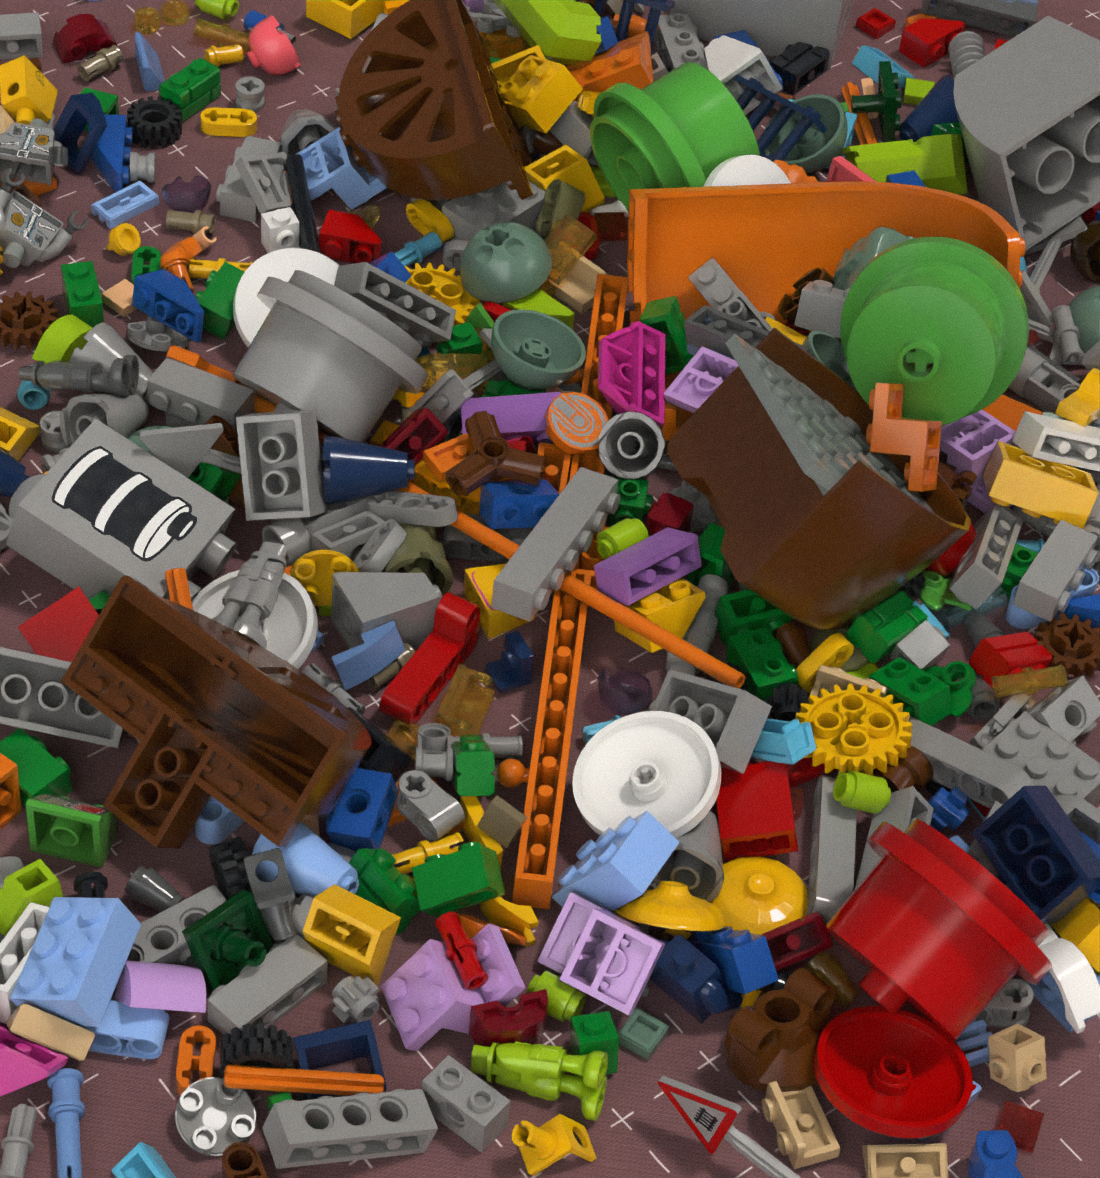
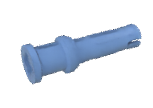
(67, 1113)

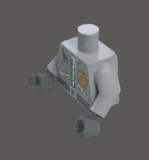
(31, 151)
(29, 230)

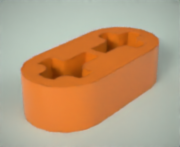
(188, 1061)

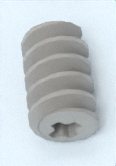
(965, 50)

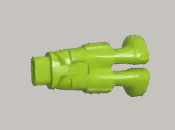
(542, 1071)

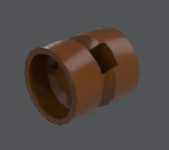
(911, 771)

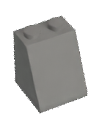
(375, 598)

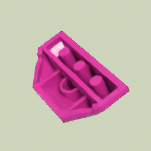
(634, 370)
(24, 1061)

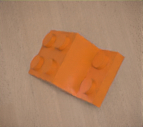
(904, 436)

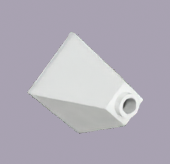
(731, 57)

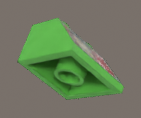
(70, 829)

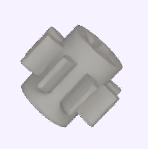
(355, 999)

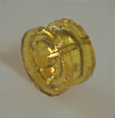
(146, 20)

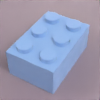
(618, 863)
(77, 958)

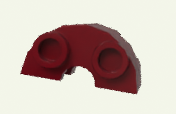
(80, 36)
(501, 1024)

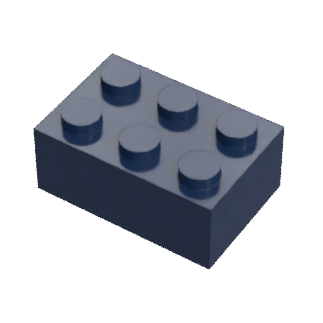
(1040, 853)

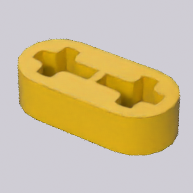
(228, 122)
(429, 219)
(830, 653)

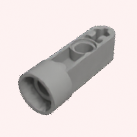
(1043, 384)
(296, 532)

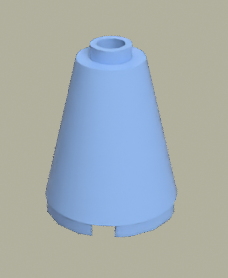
(309, 864)

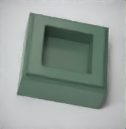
(642, 1033)

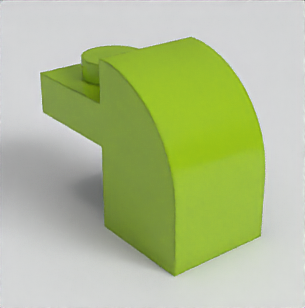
(61, 339)

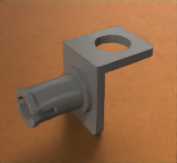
(273, 894)

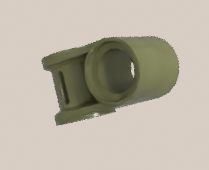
(559, 200)

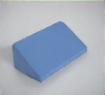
(148, 64)

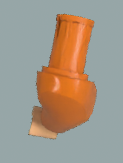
(178, 255)

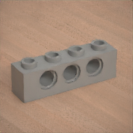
(988, 557)
(166, 929)
(349, 1128)

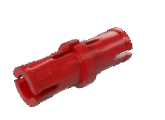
(461, 950)

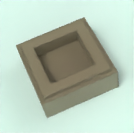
(502, 821)

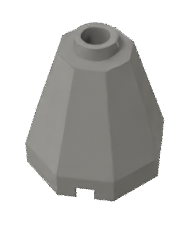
(303, 129)

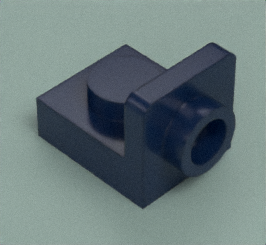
(515, 664)

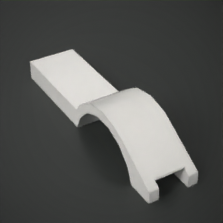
(1074, 978)

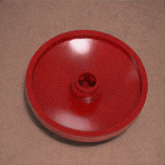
(893, 1072)

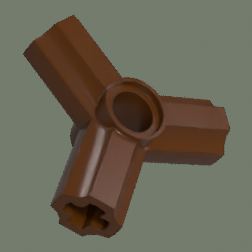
(491, 458)

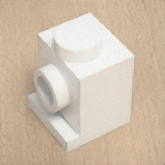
(279, 230)

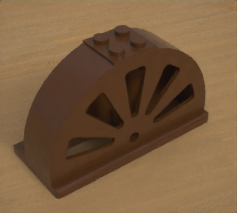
(429, 107)
(211, 721)

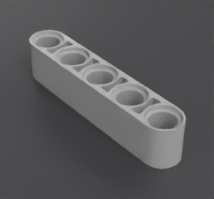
(967, 767)
(831, 851)

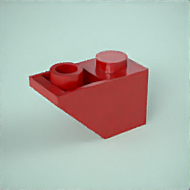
(928, 39)
(348, 238)

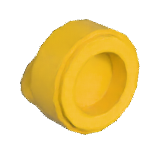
(124, 239)

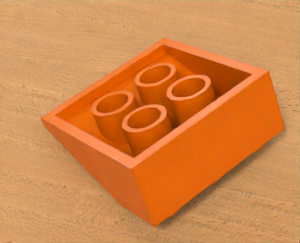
(623, 63)

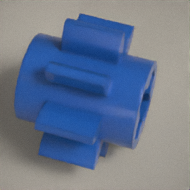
(948, 808)

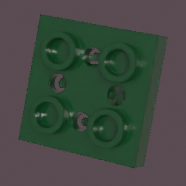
(884, 102)
(229, 942)

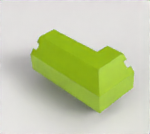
(560, 27)
(934, 158)

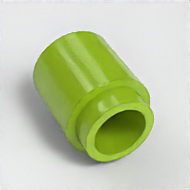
(219, 8)
(620, 537)
(862, 791)
(563, 998)

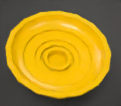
(760, 895)
(673, 908)

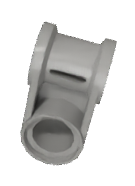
(434, 751)
(428, 805)
(1000, 1009)

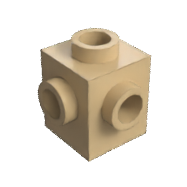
(1017, 1058)

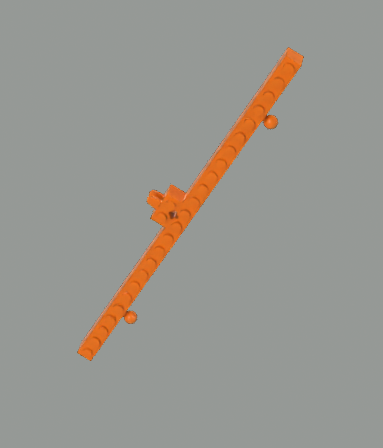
(563, 657)

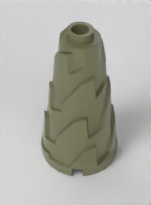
(422, 553)

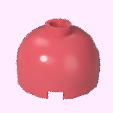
(271, 48)

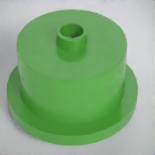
(668, 131)
(939, 323)

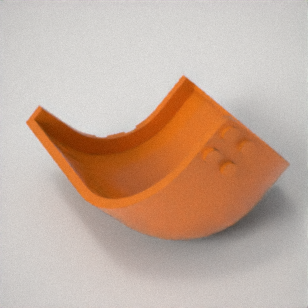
(779, 233)

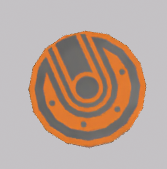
(575, 423)

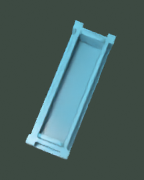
(784, 741)

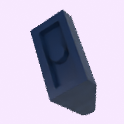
(71, 124)
(337, 1046)

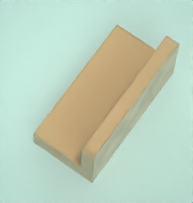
(579, 285)

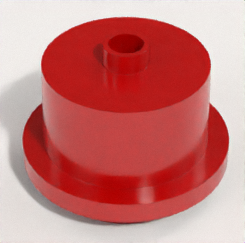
(937, 929)

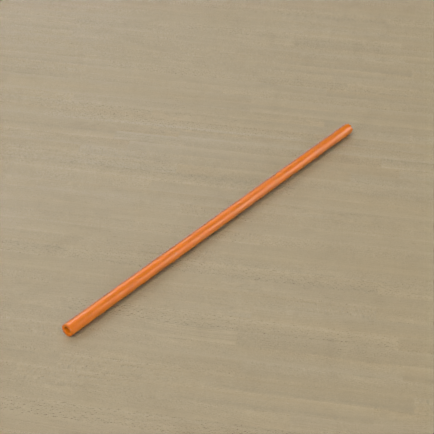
(582, 591)

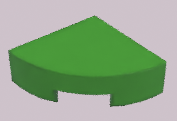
(480, 318)

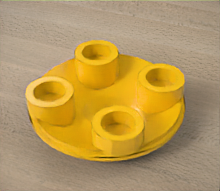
(315, 573)

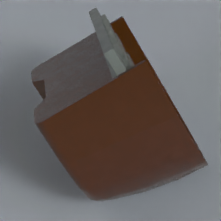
(801, 495)

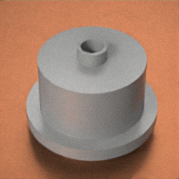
(328, 356)

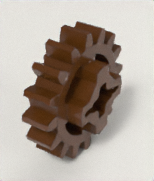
(25, 319)
(1071, 644)

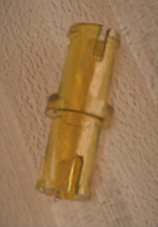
(221, 34)
(1029, 681)

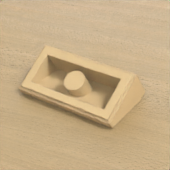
(50, 1031)
(906, 1160)

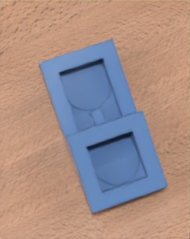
(362, 662)

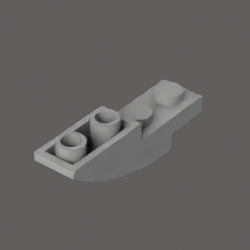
(725, 295)

